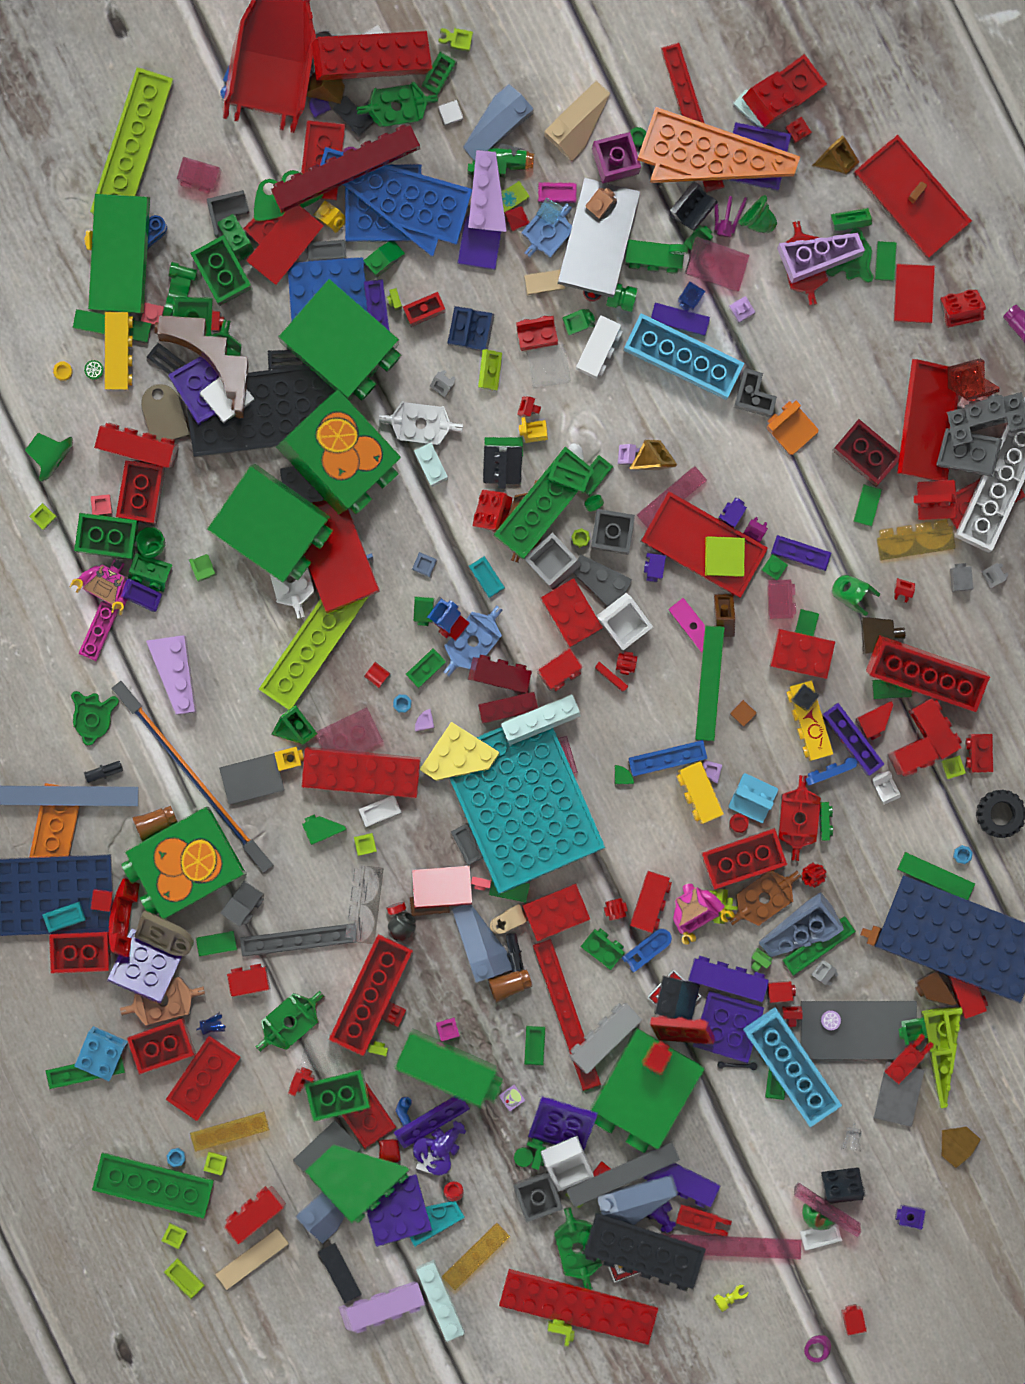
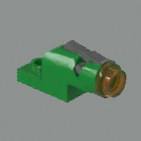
(509, 157)

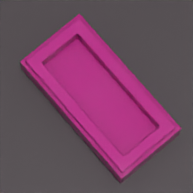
(557, 192)

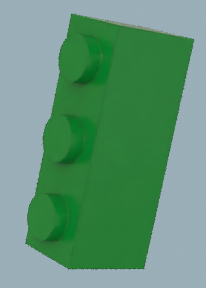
(652, 256)

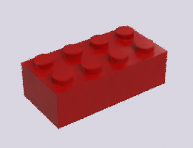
(136, 446)
(744, 858)

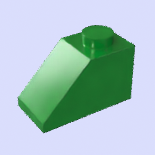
(383, 258)
(422, 608)
(321, 828)

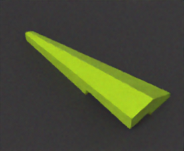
(942, 1031)

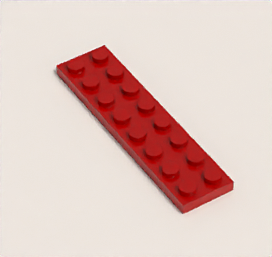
(578, 1306)

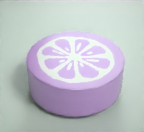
(830, 1020)

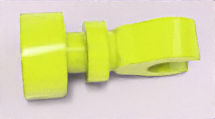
(723, 1303)

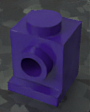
(733, 512)
(654, 567)
(918, 1213)

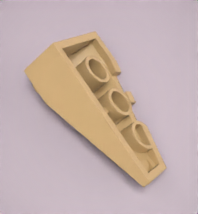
(574, 126)

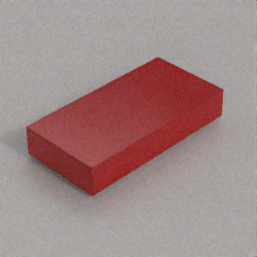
(611, 677)

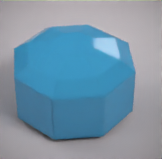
(402, 703)
(962, 854)
(176, 1157)

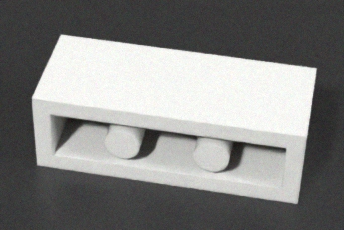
(599, 347)

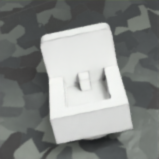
(886, 787)

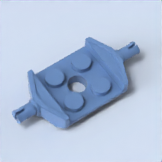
(484, 629)

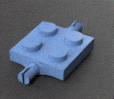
(547, 236)

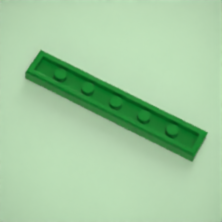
(709, 683)

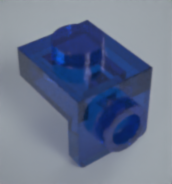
(690, 296)

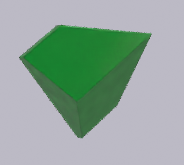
(294, 727)

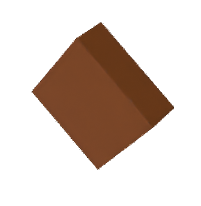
(917, 192)
(743, 713)

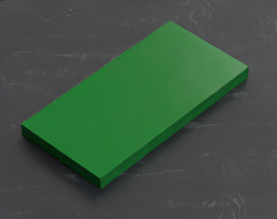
(119, 253)

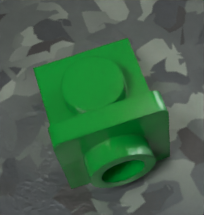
(701, 232)
(579, 321)

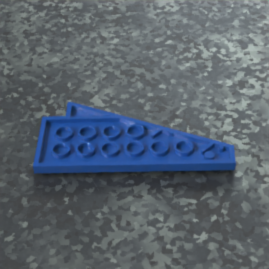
(413, 203)

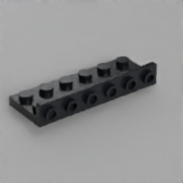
(643, 1252)

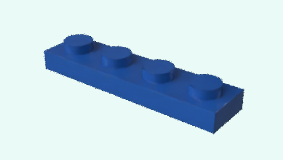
(667, 758)

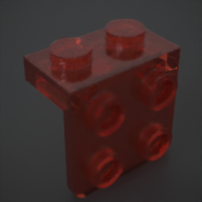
(969, 380)

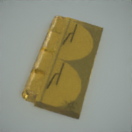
(915, 543)

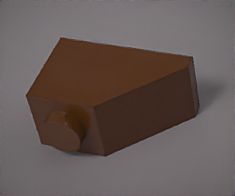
(725, 613)
(934, 989)

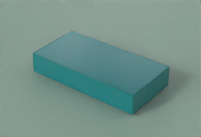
(486, 577)
(64, 917)

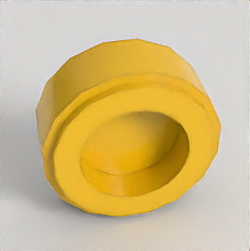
(62, 371)

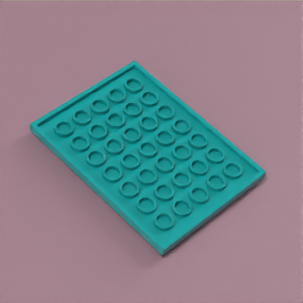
(527, 810)

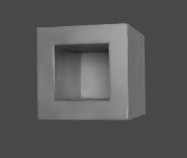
(961, 578)

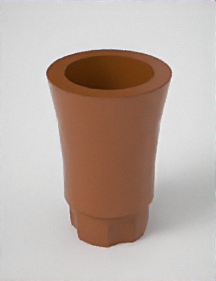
(154, 822)
(509, 984)

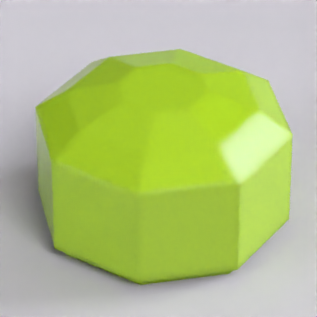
(580, 538)

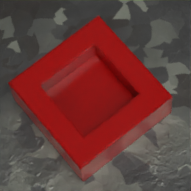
(102, 900)

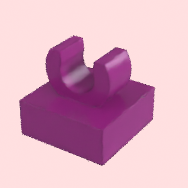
(755, 530)

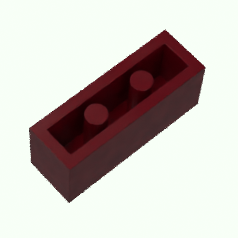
(500, 674)
(508, 707)

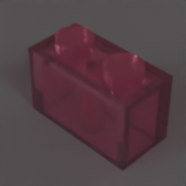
(198, 175)
(780, 599)

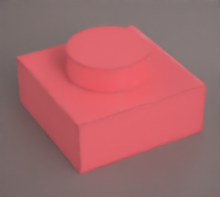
(152, 313)
(101, 504)
(480, 883)

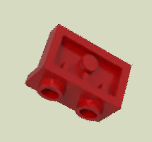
(536, 333)
(980, 753)
(297, 1082)

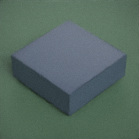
(424, 564)

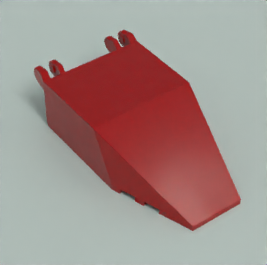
(271, 60)

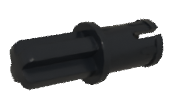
(103, 771)
(514, 952)

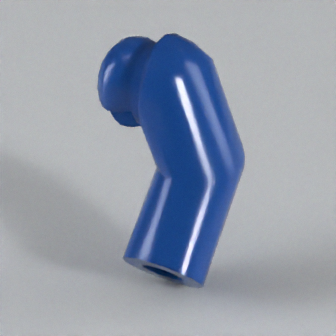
(402, 1109)

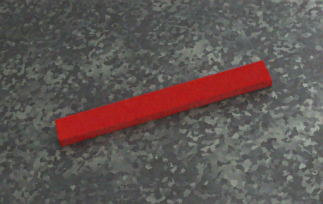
(685, 95)
(563, 1006)

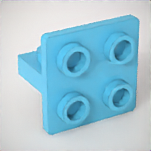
(753, 798)

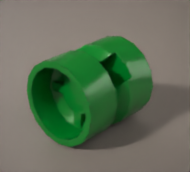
(623, 297)

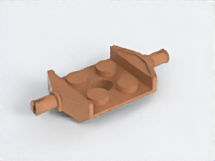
(179, 1003)

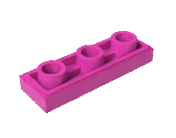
(685, 616)
(94, 643)

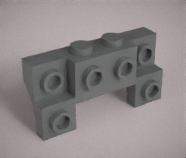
(986, 414)

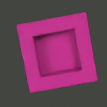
(447, 1029)

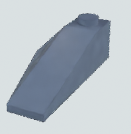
(501, 117)
(808, 924)
(482, 947)
(638, 1200)
(321, 1217)

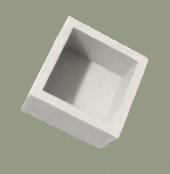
(624, 621)
(567, 1164)

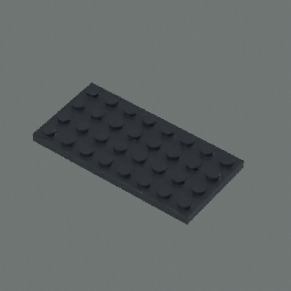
(279, 405)

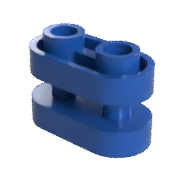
(157, 229)

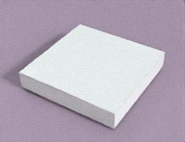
(217, 400)

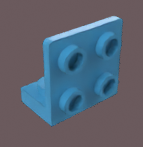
(100, 1053)

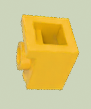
(281, 758)

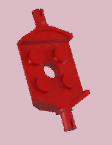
(811, 283)
(790, 831)

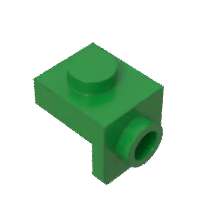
(912, 1029)
(538, 1158)

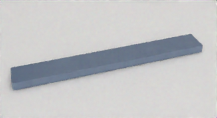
(69, 795)

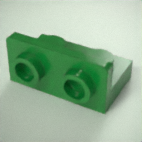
(150, 572)
(602, 948)

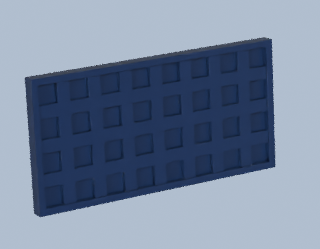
(48, 883)
(956, 938)

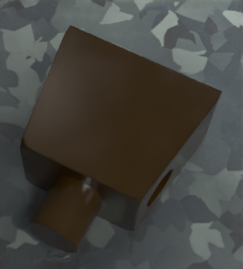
(873, 627)

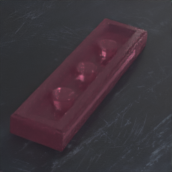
(682, 488)
(827, 1209)

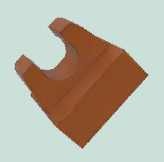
(872, 935)

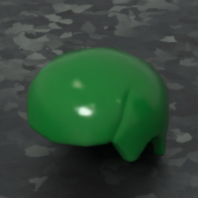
(150, 542)

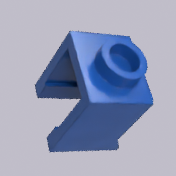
(444, 614)

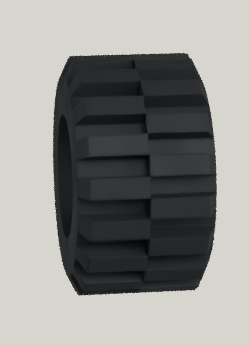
(986, 821)

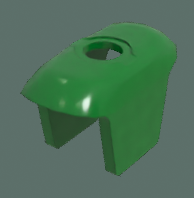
(48, 453)
(854, 593)

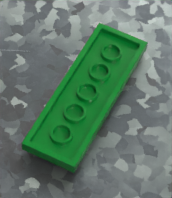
(539, 508)
(153, 1185)

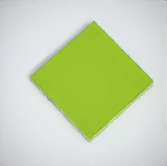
(724, 556)

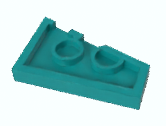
(440, 1217)

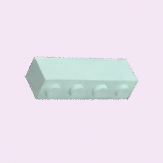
(541, 719)
(440, 1300)

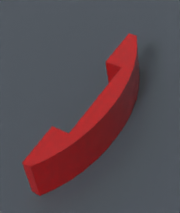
(120, 915)

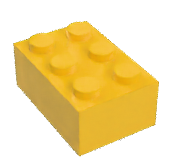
(699, 793)

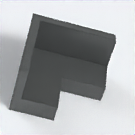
(224, 206)

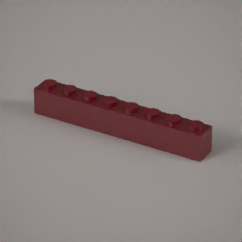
(345, 168)

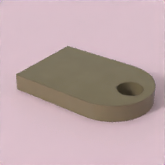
(165, 415)
(163, 935)

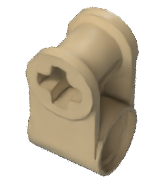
(511, 919)

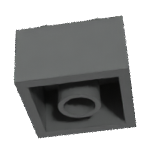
(612, 531)
(537, 1196)

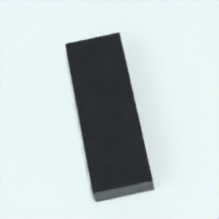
(339, 1272)

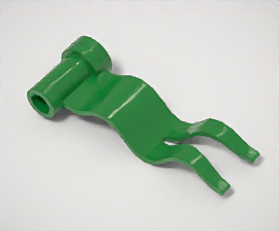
(179, 284)

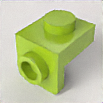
(559, 1326)

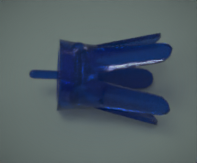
(211, 1024)

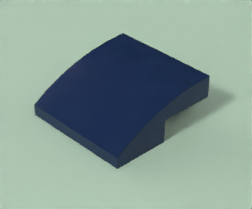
(470, 328)

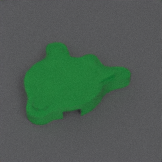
(857, 267)
(91, 716)

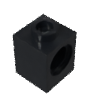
(804, 697)

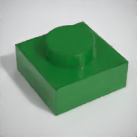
(774, 567)

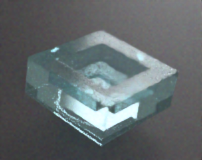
(549, 211)

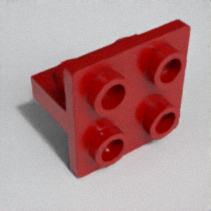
(963, 308)
(936, 500)
(492, 510)

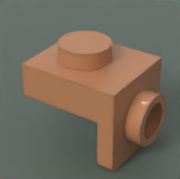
(601, 201)

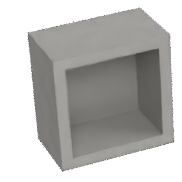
(552, 561)

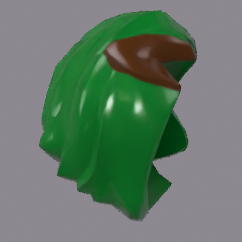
(815, 1219)

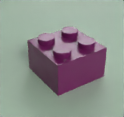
(616, 157)

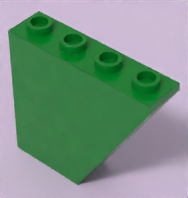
(355, 1180)

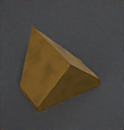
(325, 89)
(838, 157)
(653, 456)
(958, 1144)

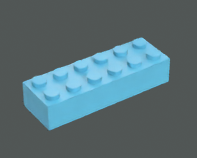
(683, 356)
(792, 1067)

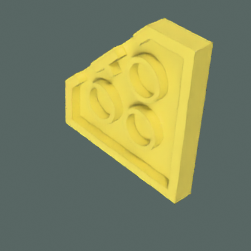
(458, 755)

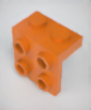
(792, 427)

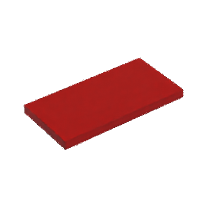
(892, 178)
(926, 421)
(681, 534)
(341, 564)

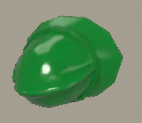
(759, 217)

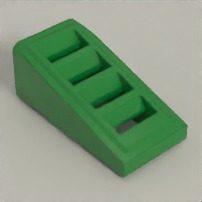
(451, 61)

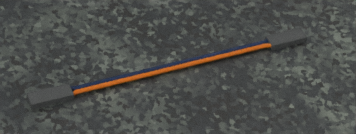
(134, 705)

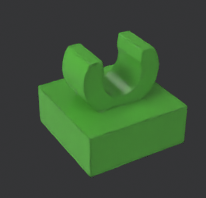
(761, 959)

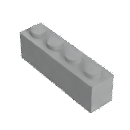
(605, 1037)

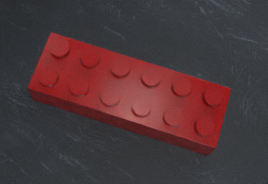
(371, 55)
(927, 673)
(361, 772)
(370, 994)

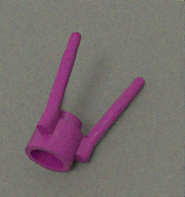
(725, 227)

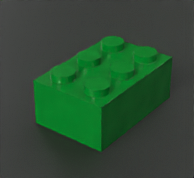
(221, 270)
(106, 536)
(337, 1095)

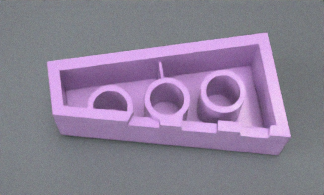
(486, 199)
(817, 255)
(175, 671)
(381, 1307)

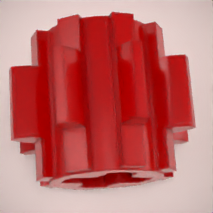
(626, 662)
(813, 875)
(615, 909)

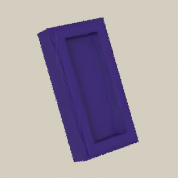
(141, 595)

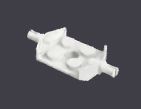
(407, 414)
(294, 593)

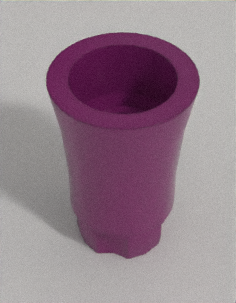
(1016, 320)

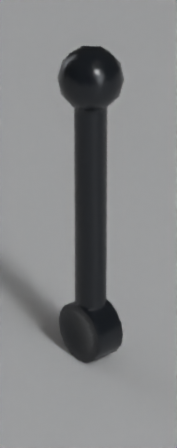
(753, 1066)

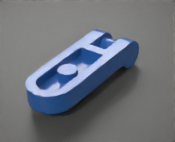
(831, 770)
(648, 948)

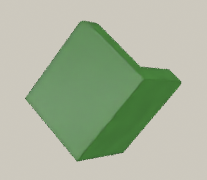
(202, 567)

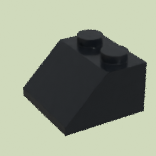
(676, 998)

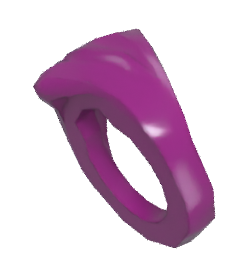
(818, 1339)

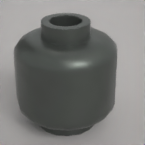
(401, 926)

